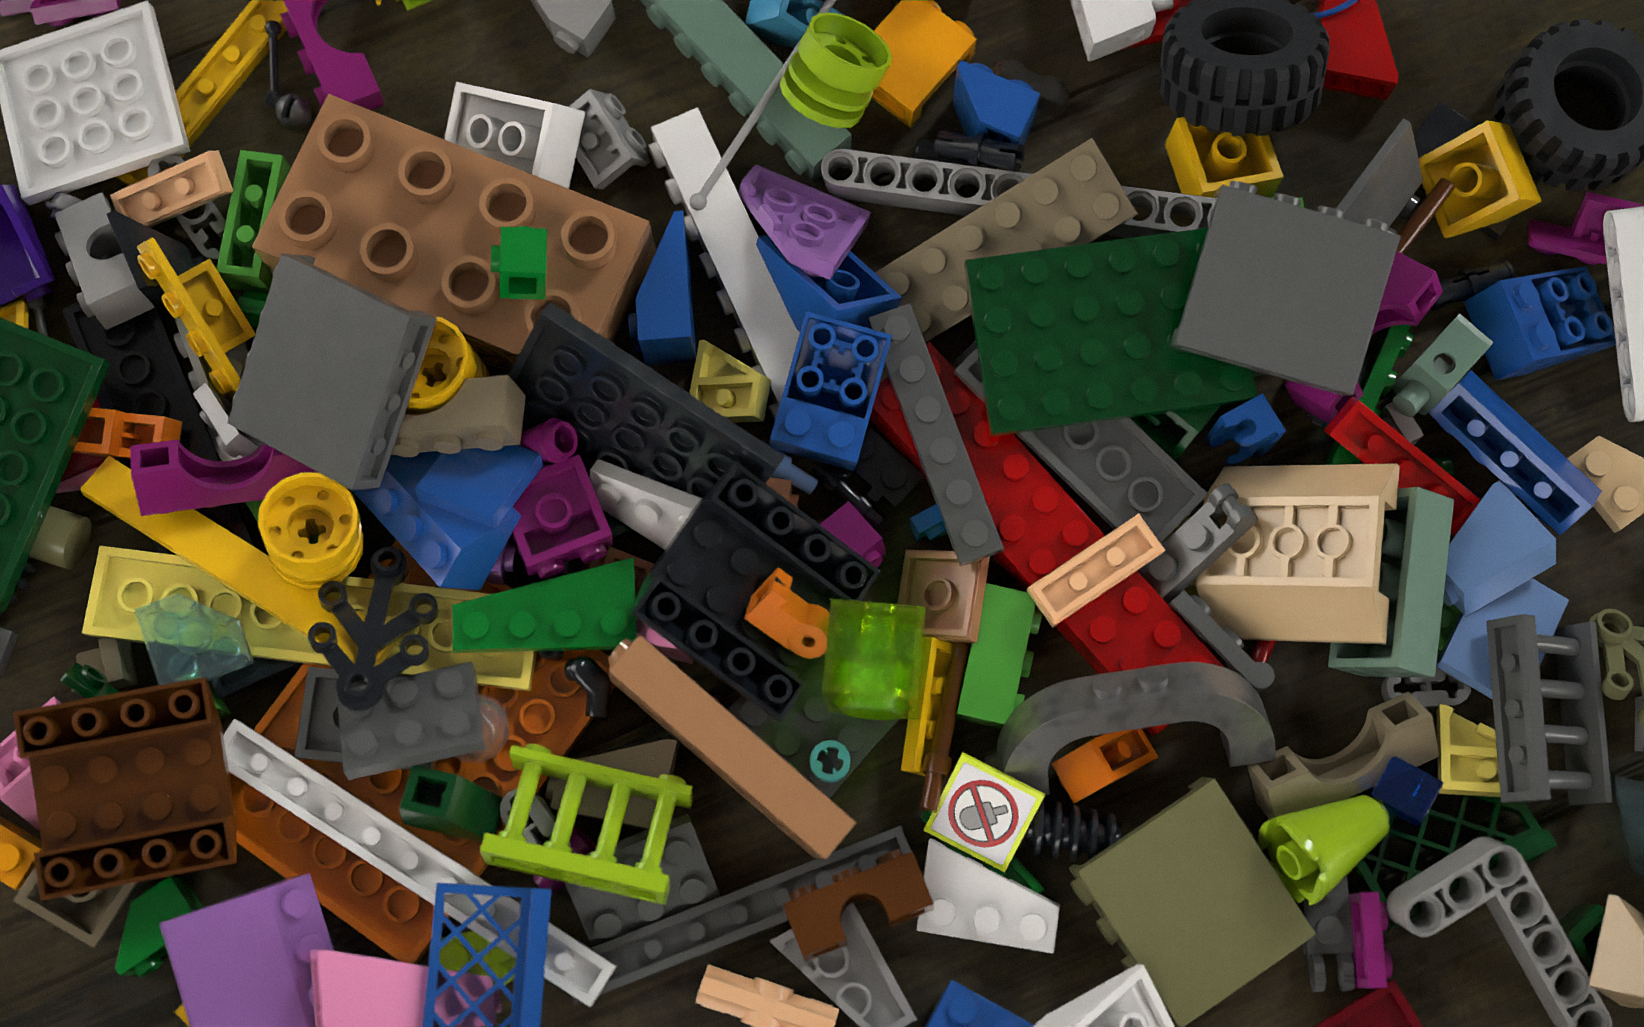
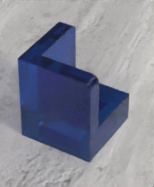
(1406, 790)

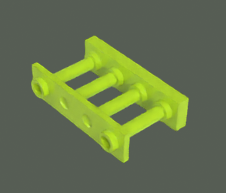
(600, 869)

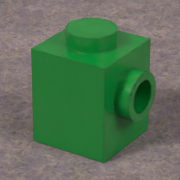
(521, 262)

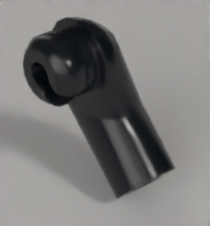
(593, 681)

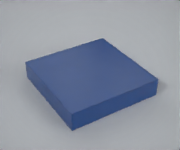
(479, 482)

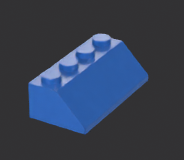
(444, 544)

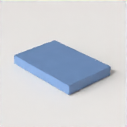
(1467, 647)

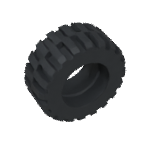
(1243, 65)
(1548, 138)

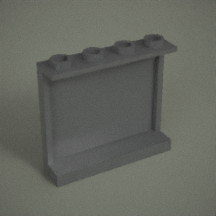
(1287, 289)
(330, 373)

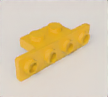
(205, 309)

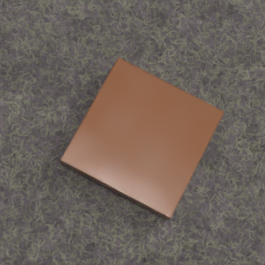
(947, 591)

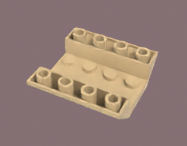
(1309, 557)

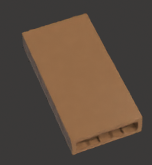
(728, 747)

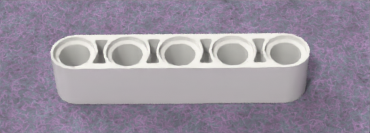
(1625, 265)

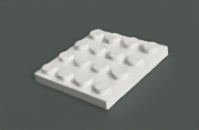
(89, 103)

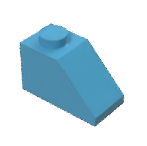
(782, 20)

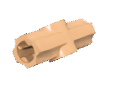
(761, 1001)

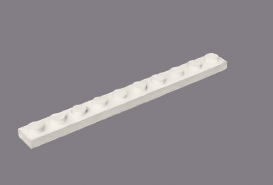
(401, 854)

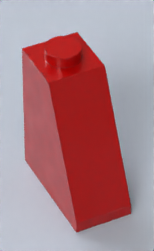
(1358, 51)

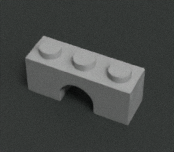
(103, 277)

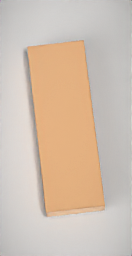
(174, 190)
(1095, 570)

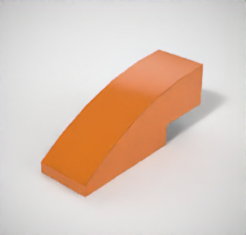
(113, 432)

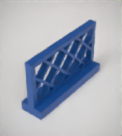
(529, 954)

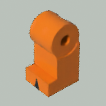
(788, 617)

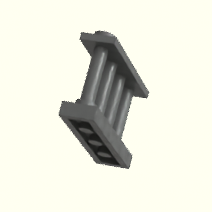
(1520, 716)

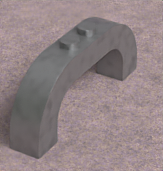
(1131, 702)

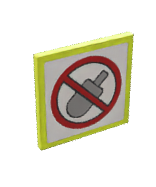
(984, 812)

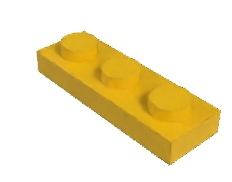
(921, 732)

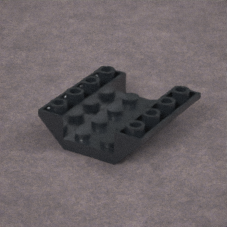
(716, 563)

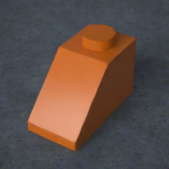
(1103, 762)

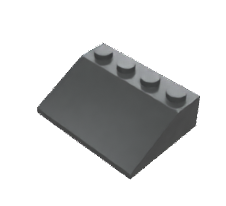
(1387, 182)

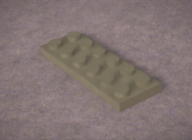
(1053, 208)

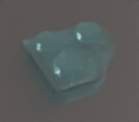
(191, 640)

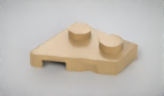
(1619, 477)

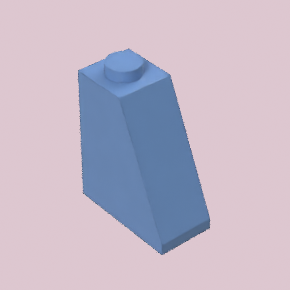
(1496, 551)

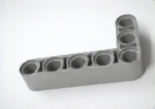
(1518, 925)

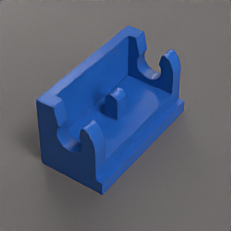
(1251, 426)

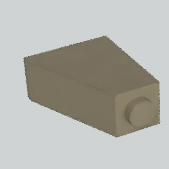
(645, 759)

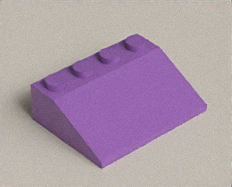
(249, 957)

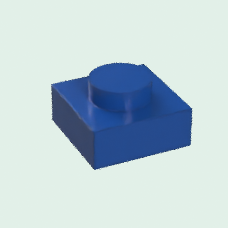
(928, 525)

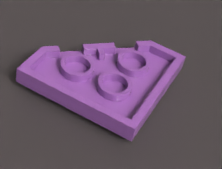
(802, 221)

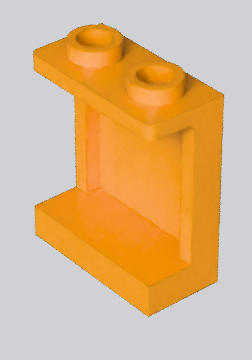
(924, 54)

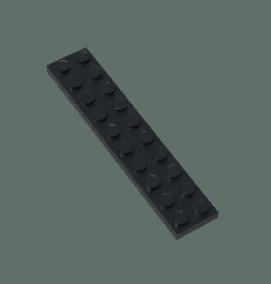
(151, 381)

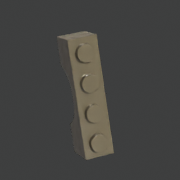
(481, 415)
(1391, 729)

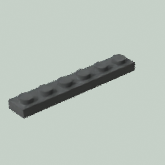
(937, 438)

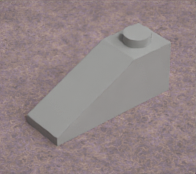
(577, 23)

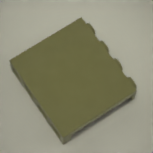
(1192, 902)

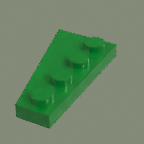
(556, 614)

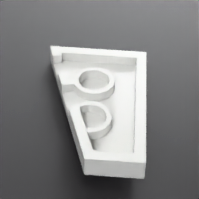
(641, 502)
(984, 905)

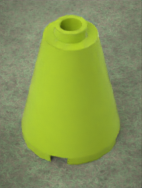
(1322, 844)

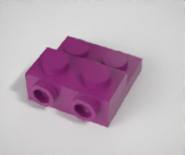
(560, 520)

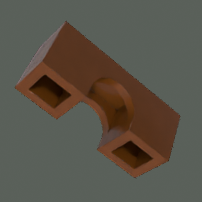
(892, 884)

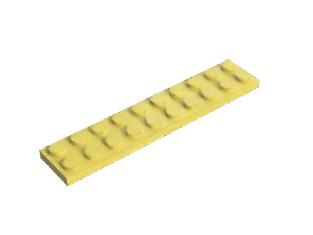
(136, 578)

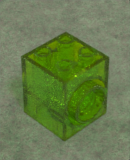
(874, 660)

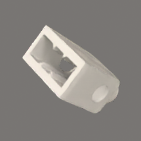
(1115, 24)

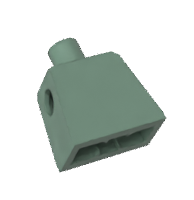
(1431, 376)

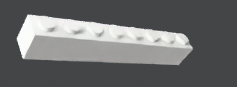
(729, 247)

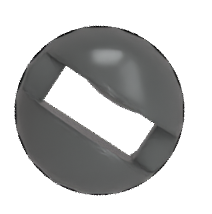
(300, 112)

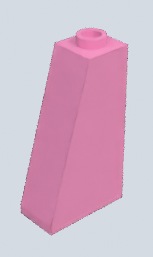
(389, 993)

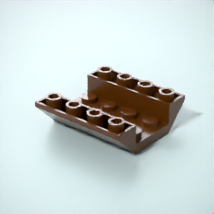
(128, 787)

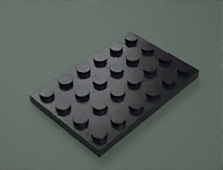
(628, 410)

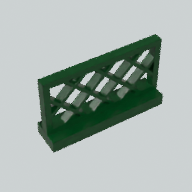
(1530, 844)

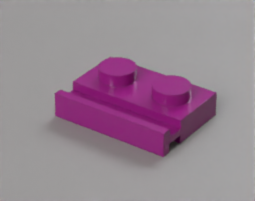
(1370, 959)

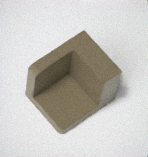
(113, 660)

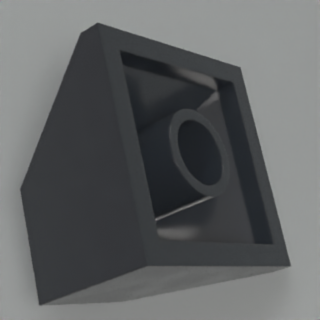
(130, 235)

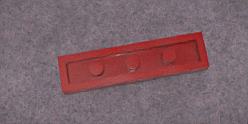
(1378, 443)

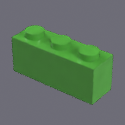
(255, 190)
(999, 657)

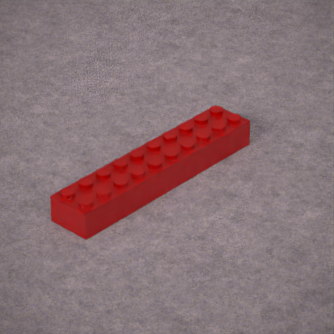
(1045, 529)

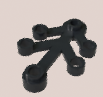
(372, 634)

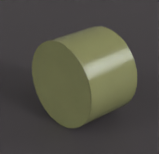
(62, 538)

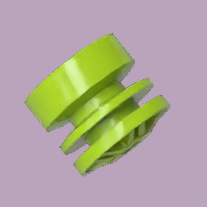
(835, 70)

